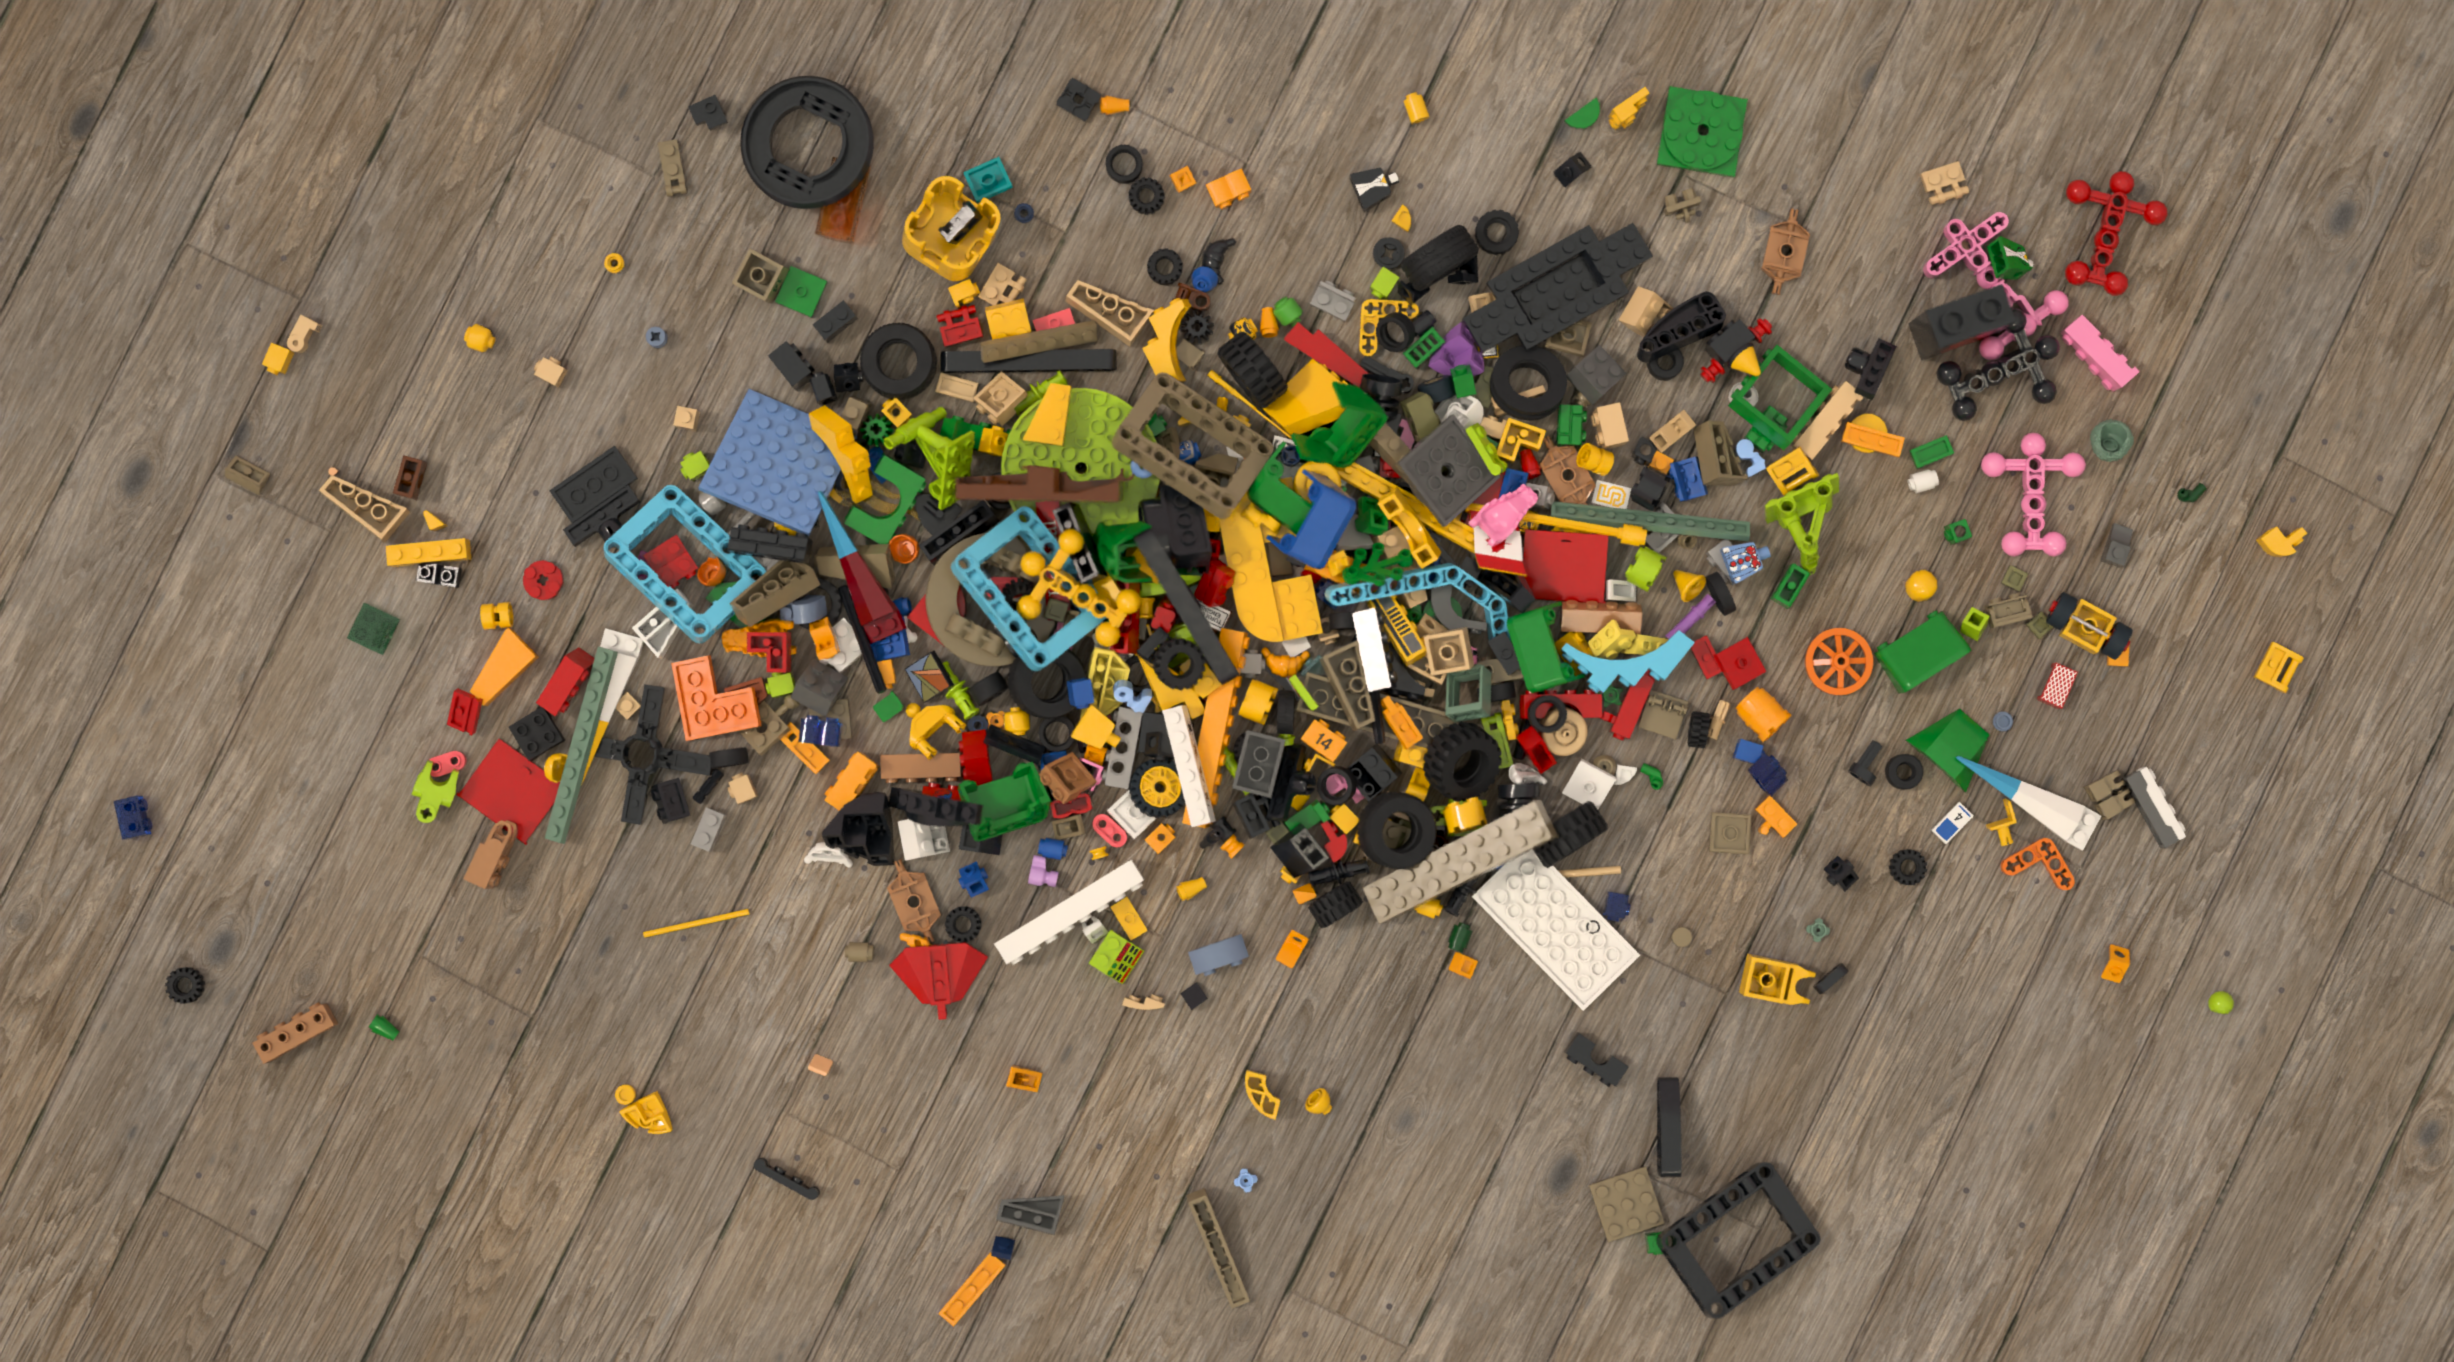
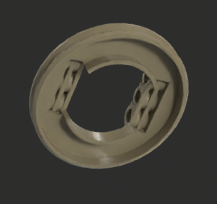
(963, 635)

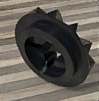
(1391, 244)

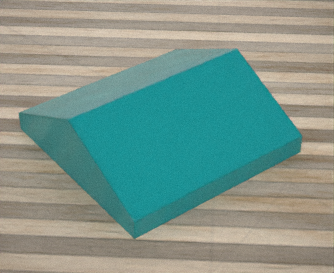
(988, 179)

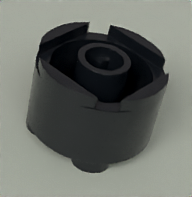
(1650, 488)

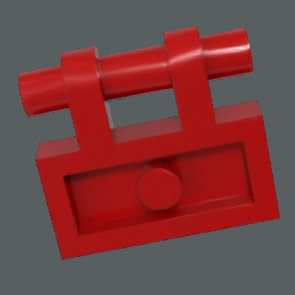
(961, 331)

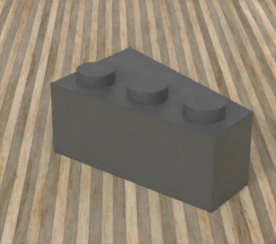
(1032, 1213)

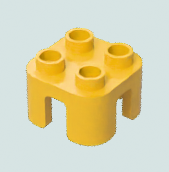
(927, 245)

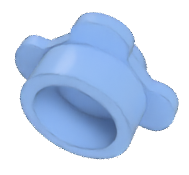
(1245, 1185)

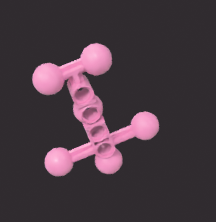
(2033, 446)

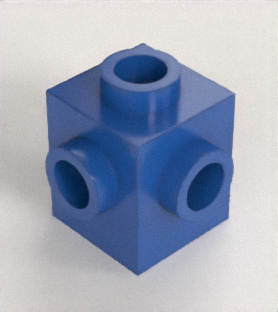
(973, 879)

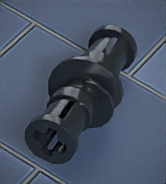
(1338, 872)
(1459, 897)

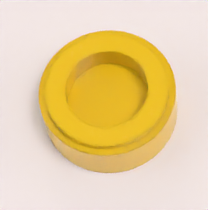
(625, 1094)

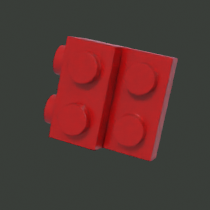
(671, 562)

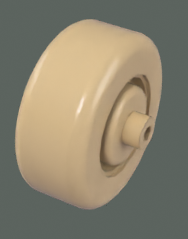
(1569, 737)

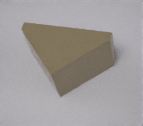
(1069, 827)

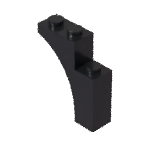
(1406, 684)

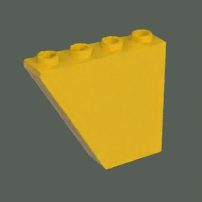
(1308, 400)

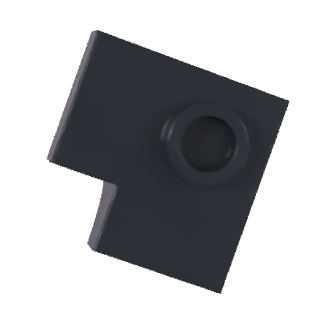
(708, 112)

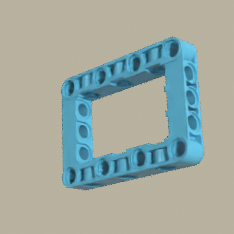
(653, 588)
(998, 610)

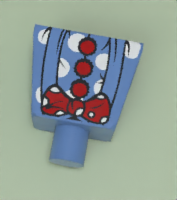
(1743, 560)

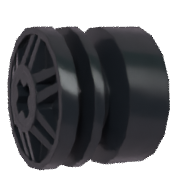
(1381, 390)
(1517, 796)

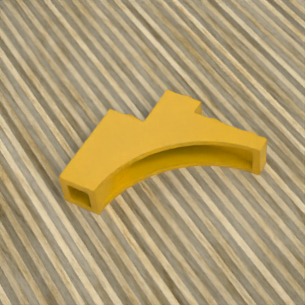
(849, 454)

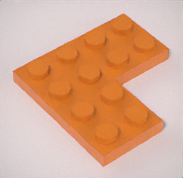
(706, 711)

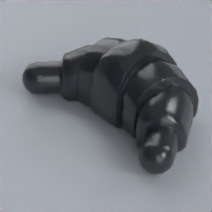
(1214, 255)

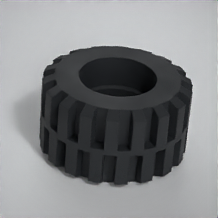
(1194, 672)
(1335, 904)

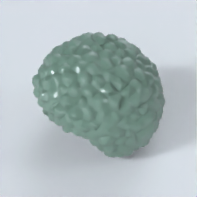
(2111, 440)

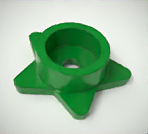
(1614, 699)

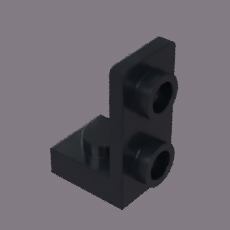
(1467, 274)

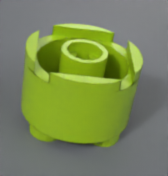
(1646, 568)

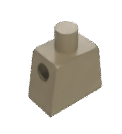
(856, 412)

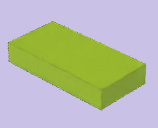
(1303, 693)

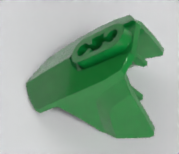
(1112, 541)

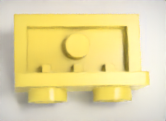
(1611, 641)

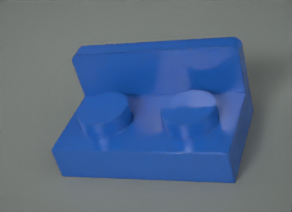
(1512, 481)

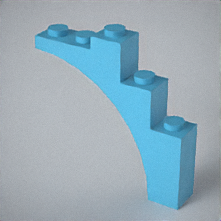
(1630, 671)

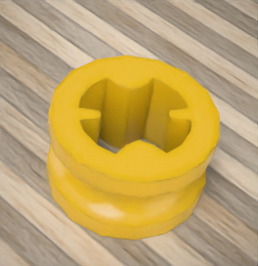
(1099, 853)

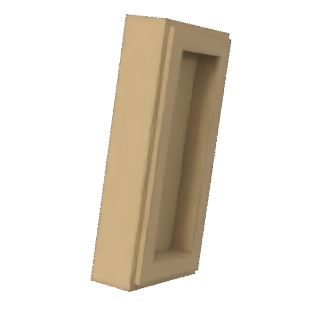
(957, 387)

